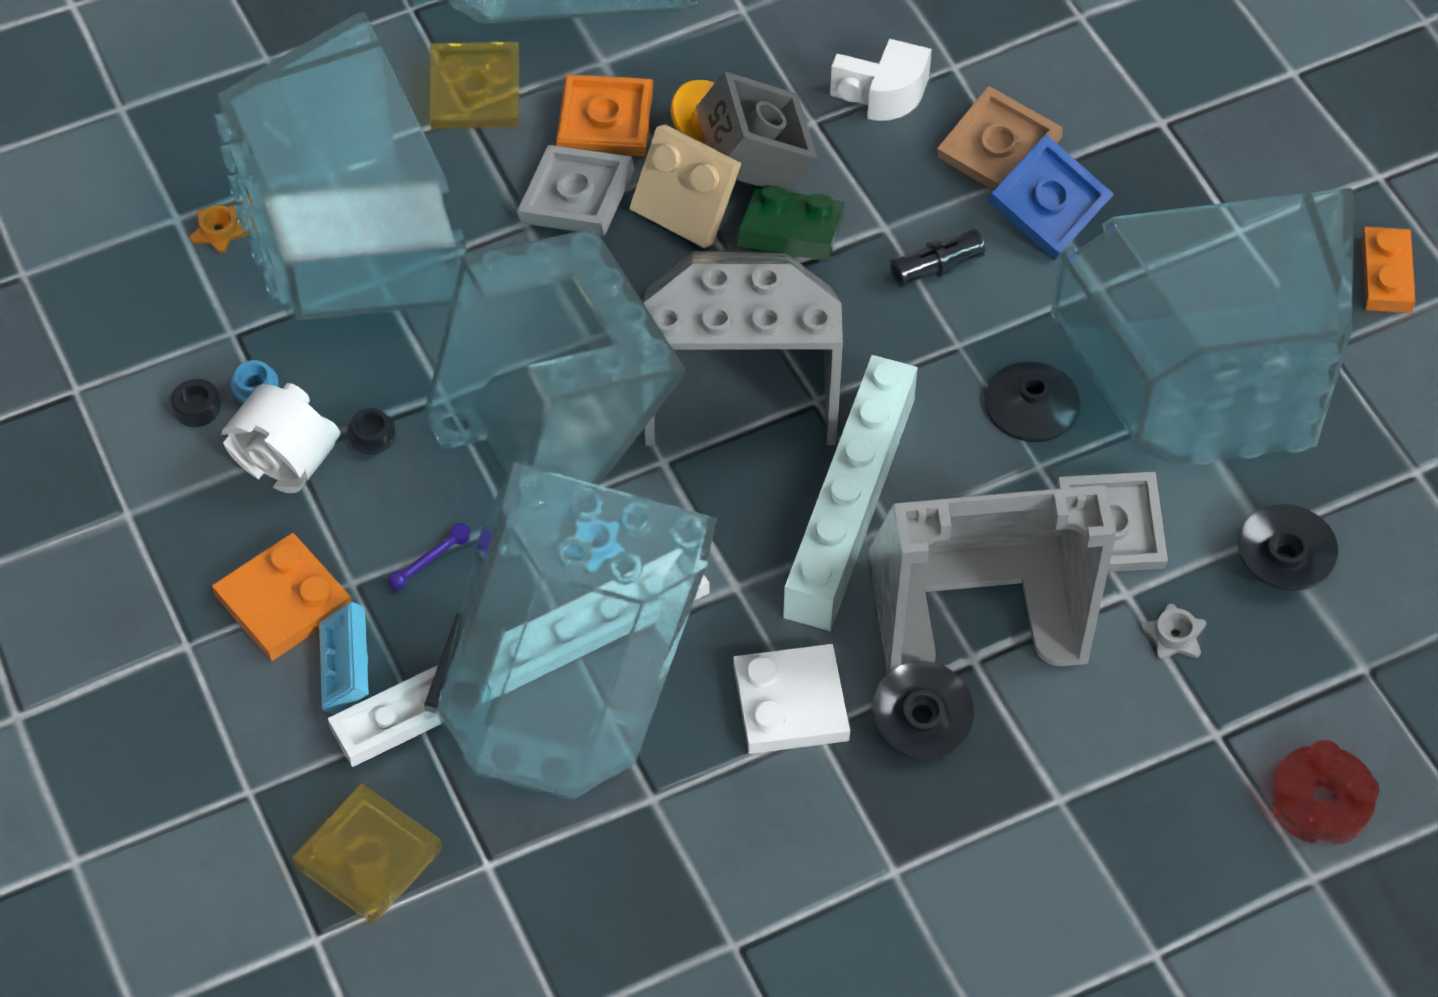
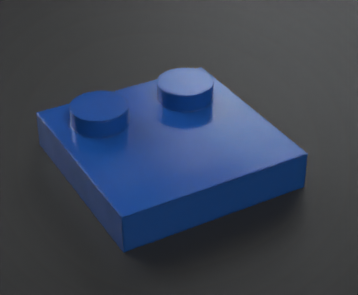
(1050, 197)

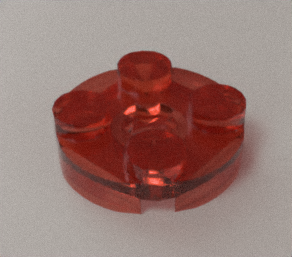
(1332, 768)

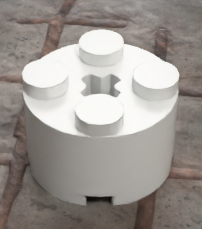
(280, 436)

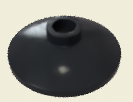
(1031, 415)
(1292, 532)
(927, 688)

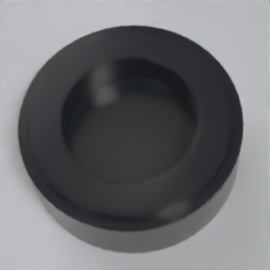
(196, 403)

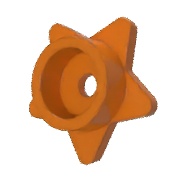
(210, 219)

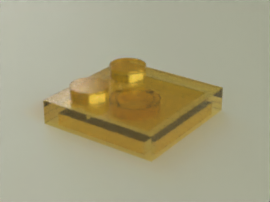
(475, 85)
(367, 853)

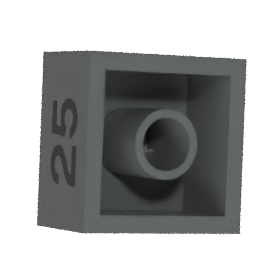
(759, 129)

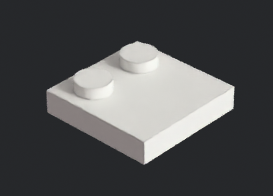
(791, 698)

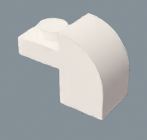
(887, 87)

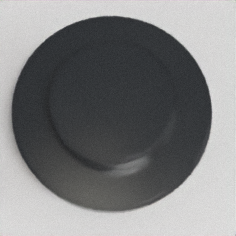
(371, 431)

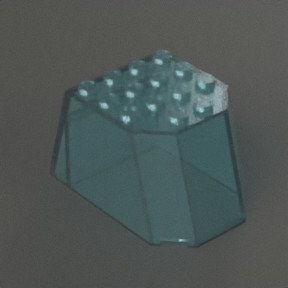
(338, 181)
(1215, 322)

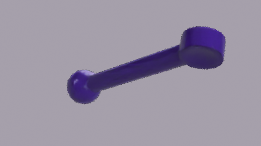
(459, 535)

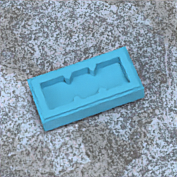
(343, 658)

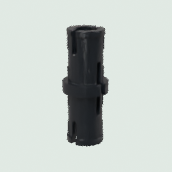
(937, 258)

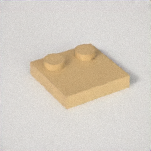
(685, 186)

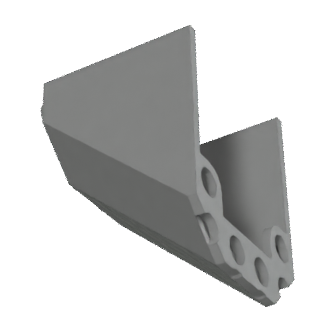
(749, 304)

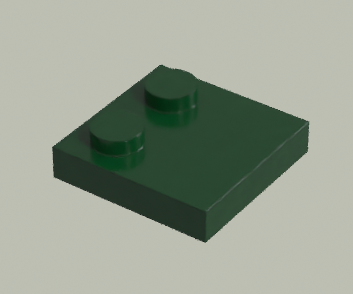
(791, 223)

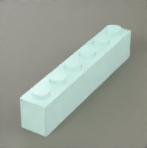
(850, 493)

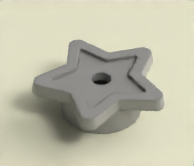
(1175, 620)

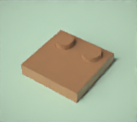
(995, 138)

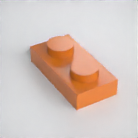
(1388, 270)

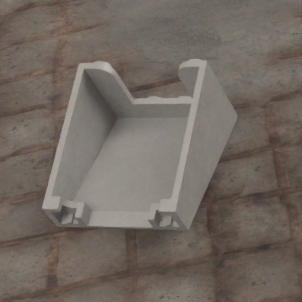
(1042, 538)

